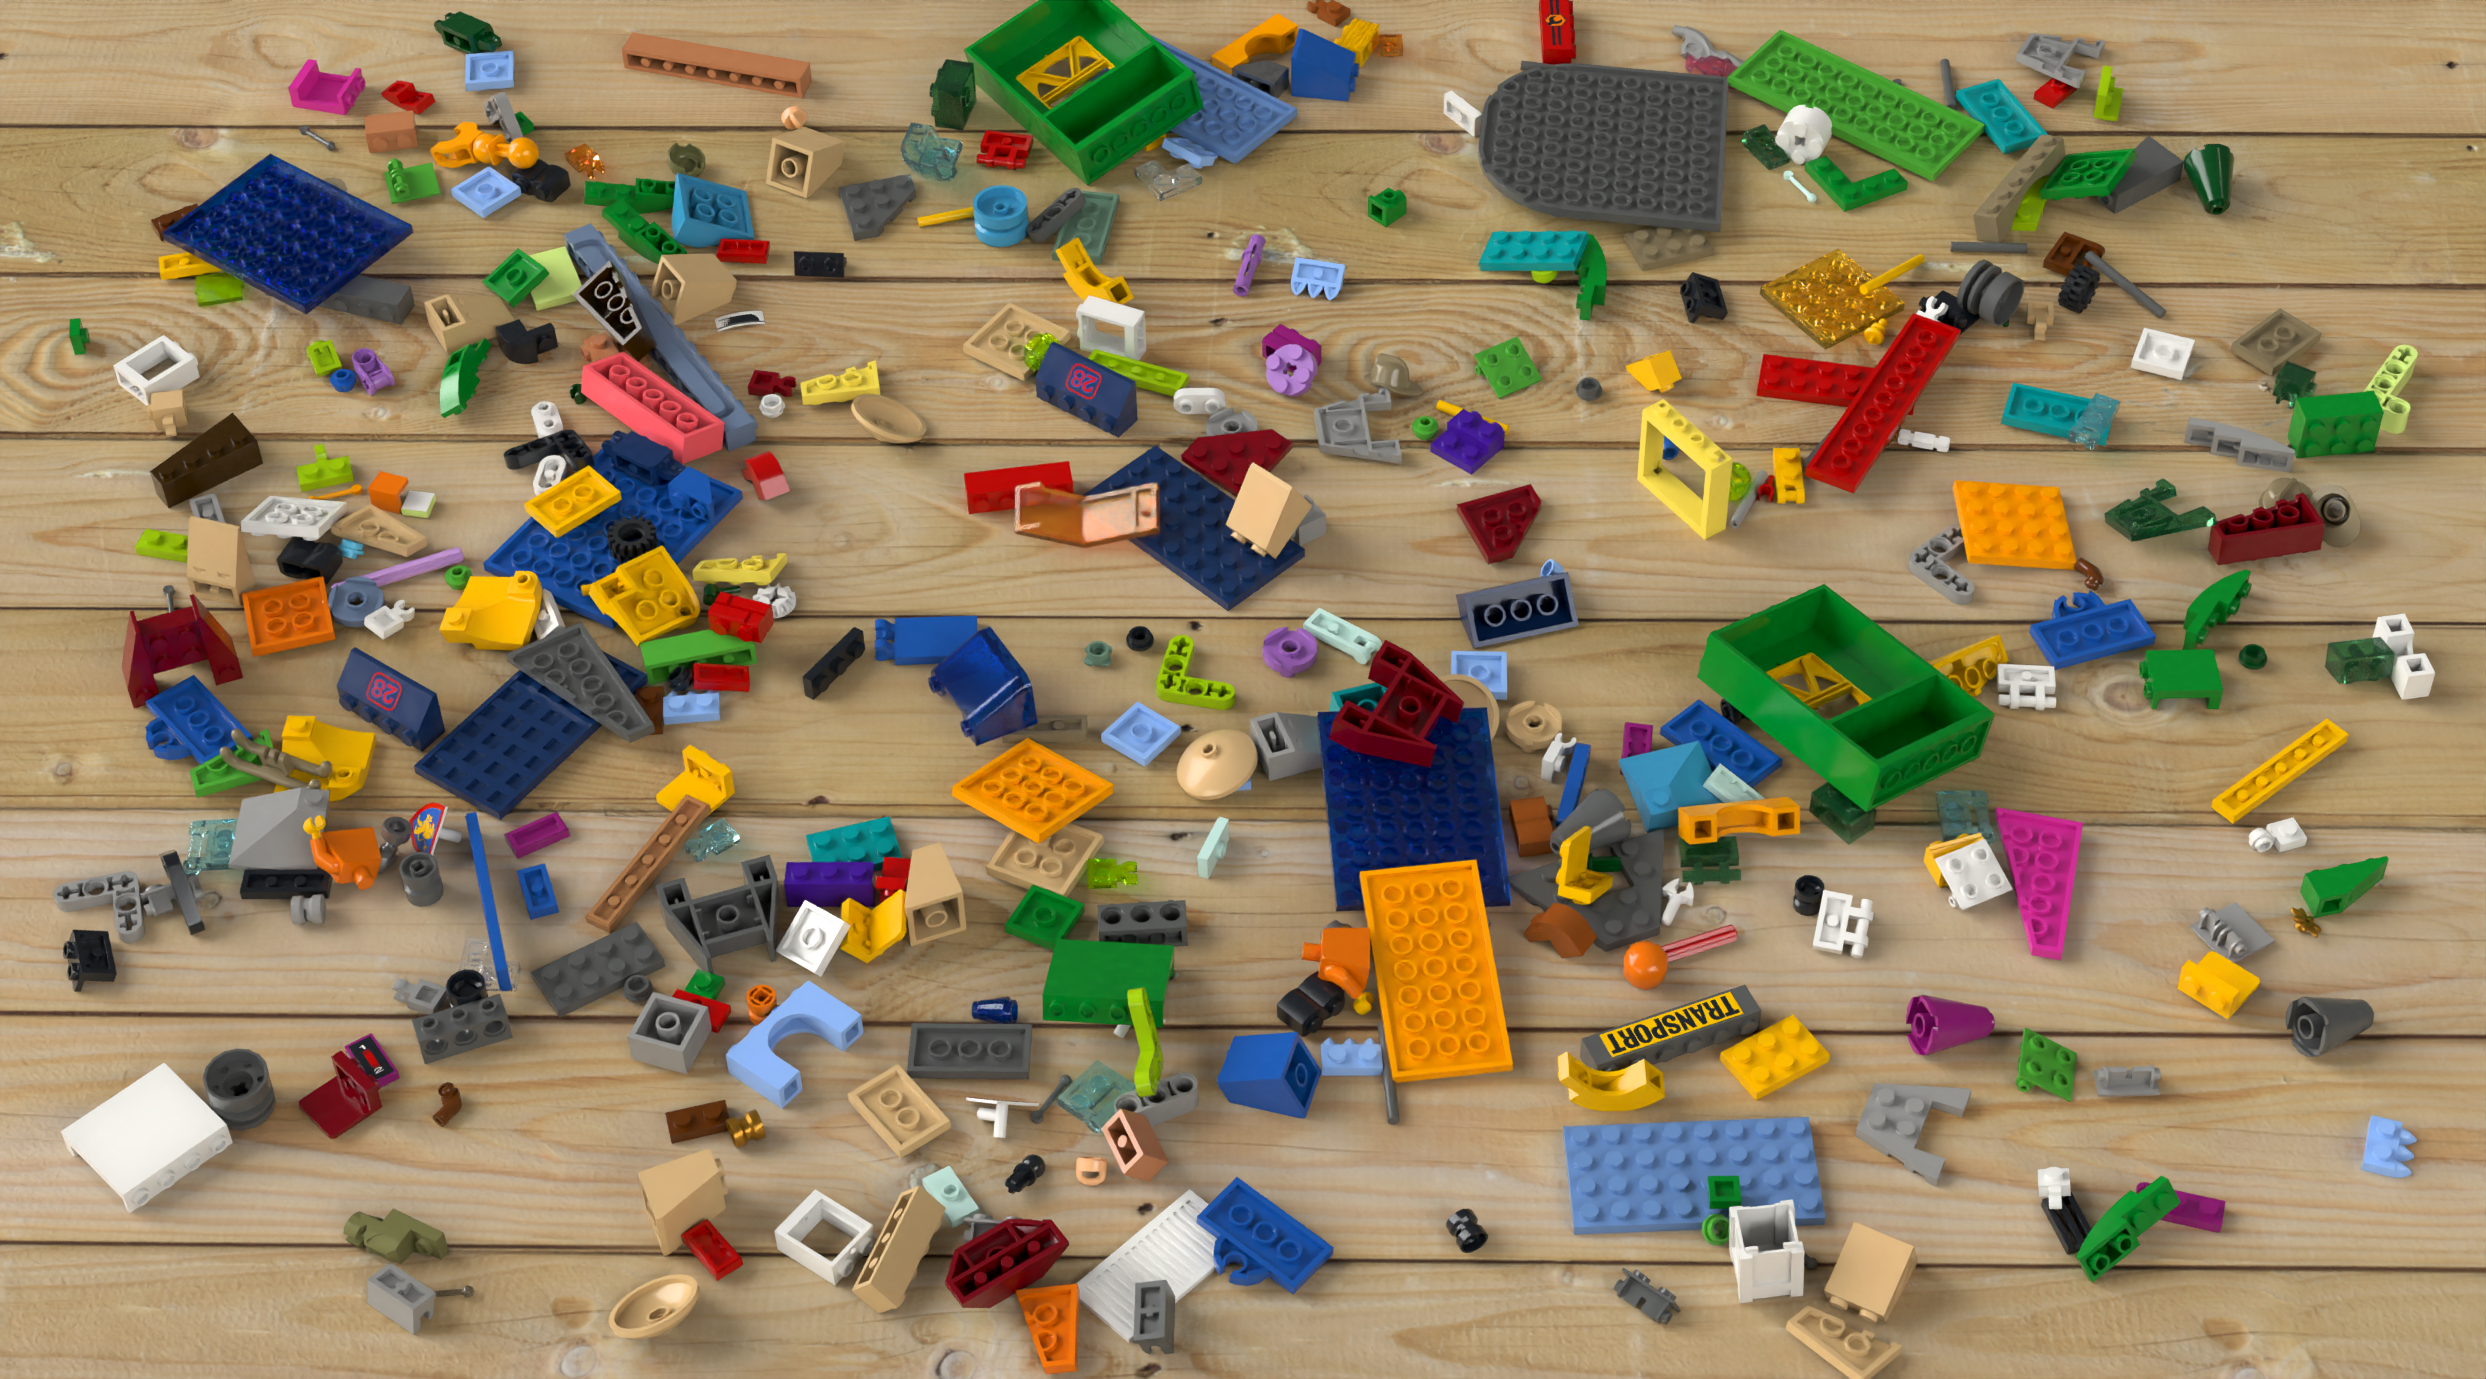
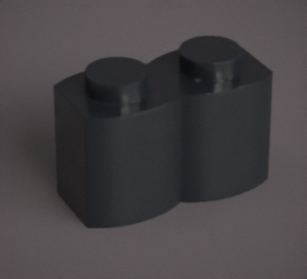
(542, 180)
(309, 559)
(1310, 1004)

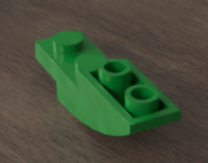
(644, 197)
(638, 234)
(1592, 278)
(460, 377)
(2215, 605)
(2120, 1226)

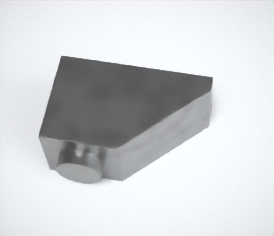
(1265, 76)

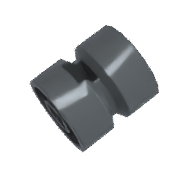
(421, 879)

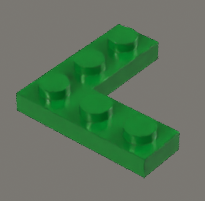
(1856, 194)

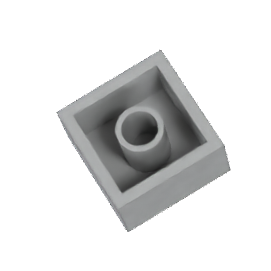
(669, 1033)

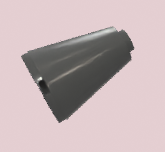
(1602, 813)
(2326, 1022)

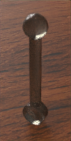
(467, 1292)

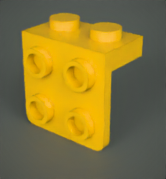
(702, 779)
(1573, 877)
(873, 929)
(2217, 983)

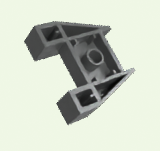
(726, 918)

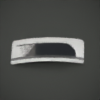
(739, 319)

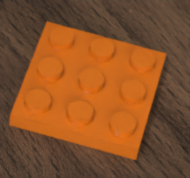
(288, 616)

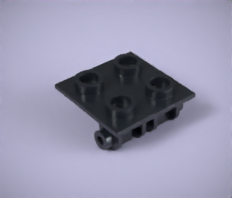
(1955, 315)

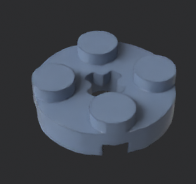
(355, 587)

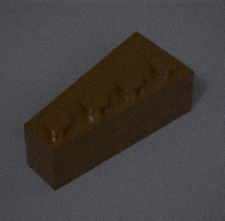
(615, 308)
(207, 462)

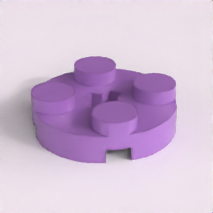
(1303, 376)
(1289, 662)

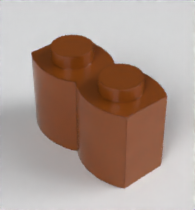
(1531, 825)

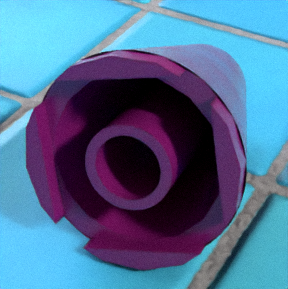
(1945, 1023)

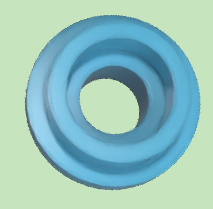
(350, 548)

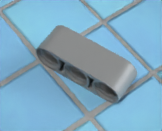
(1173, 1098)

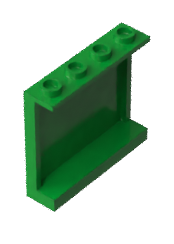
(1093, 978)

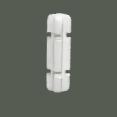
(1923, 440)

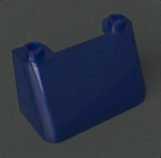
(986, 688)

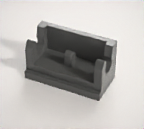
(1154, 1316)

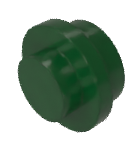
(2252, 657)

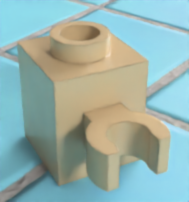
(168, 411)

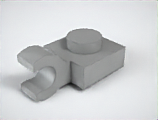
(423, 997)

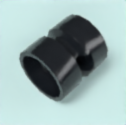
(465, 987)

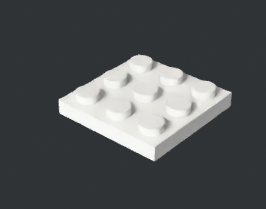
(293, 517)

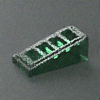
(1763, 134)

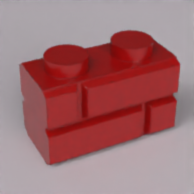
(740, 617)

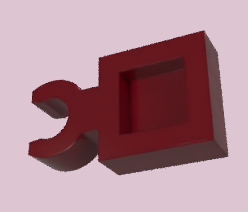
(767, 383)

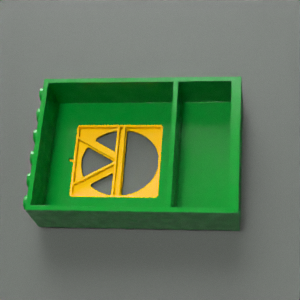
(1108, 118)
(1908, 715)

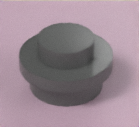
(1589, 389)
(637, 989)

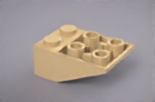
(465, 319)
(218, 561)

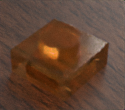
(1390, 45)

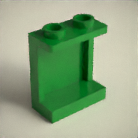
(2181, 675)

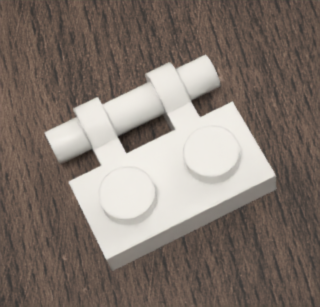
(2026, 679)
(1833, 922)

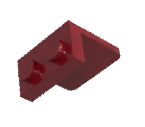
(343, 1099)

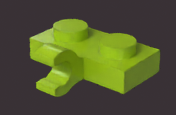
(324, 471)

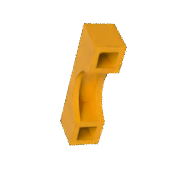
(1271, 36)
(1763, 816)

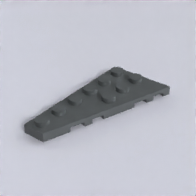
(583, 676)

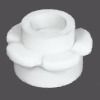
(772, 406)

